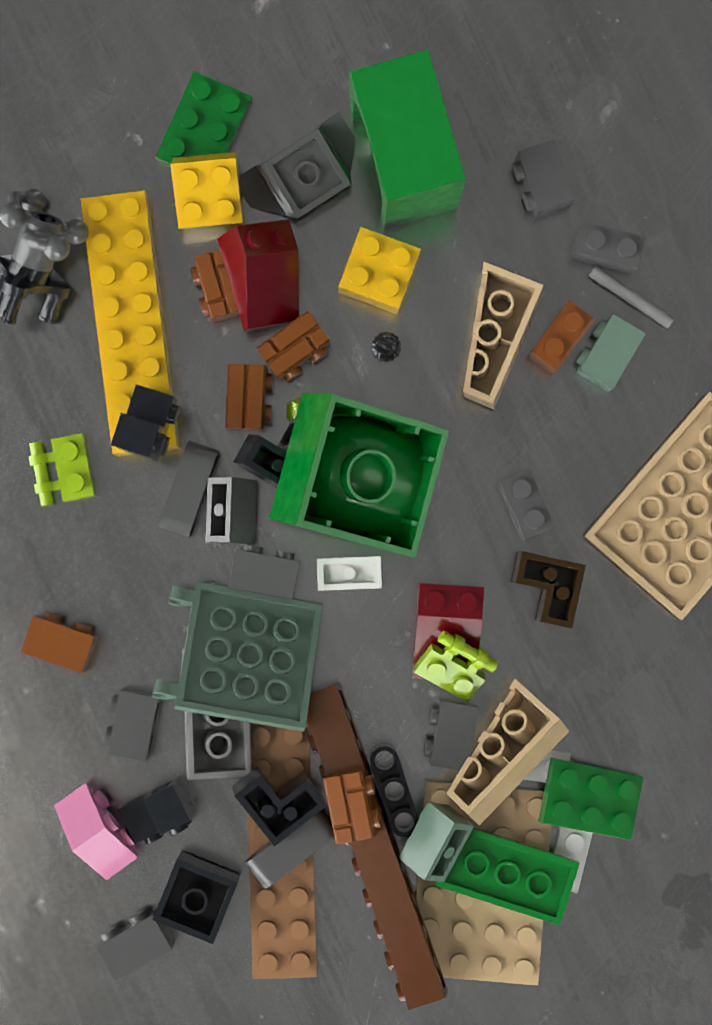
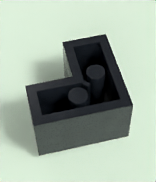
(146, 423)
(264, 457)
(278, 811)
(158, 812)

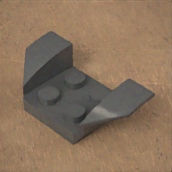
(303, 172)

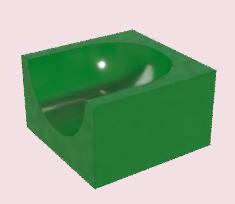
(408, 138)
(359, 473)

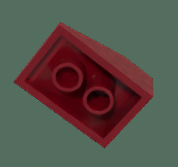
(263, 272)
(447, 608)

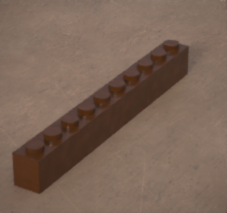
(378, 860)

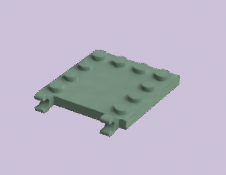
(245, 656)

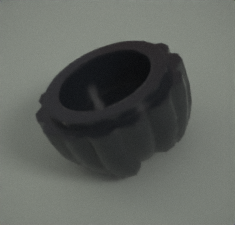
(386, 346)

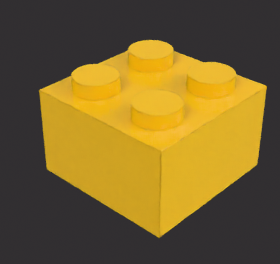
(207, 190)
(379, 270)

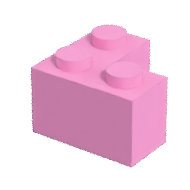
(95, 832)

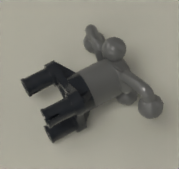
(34, 255)

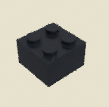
(196, 897)

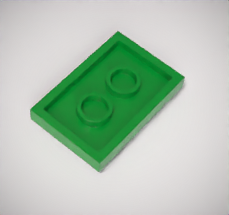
(204, 120)
(590, 799)

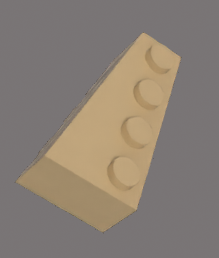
(500, 325)
(506, 753)

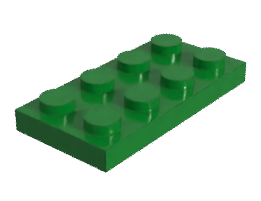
(513, 876)

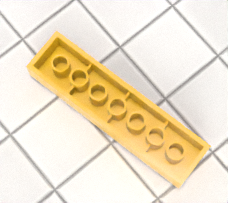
(127, 302)

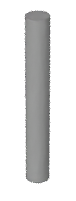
(631, 297)

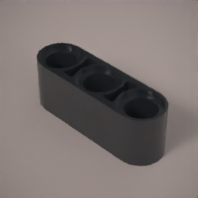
(393, 805)

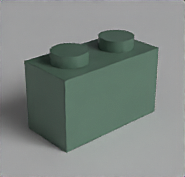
(610, 352)
(436, 842)

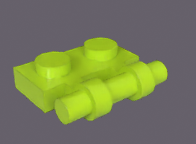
(72, 469)
(452, 673)

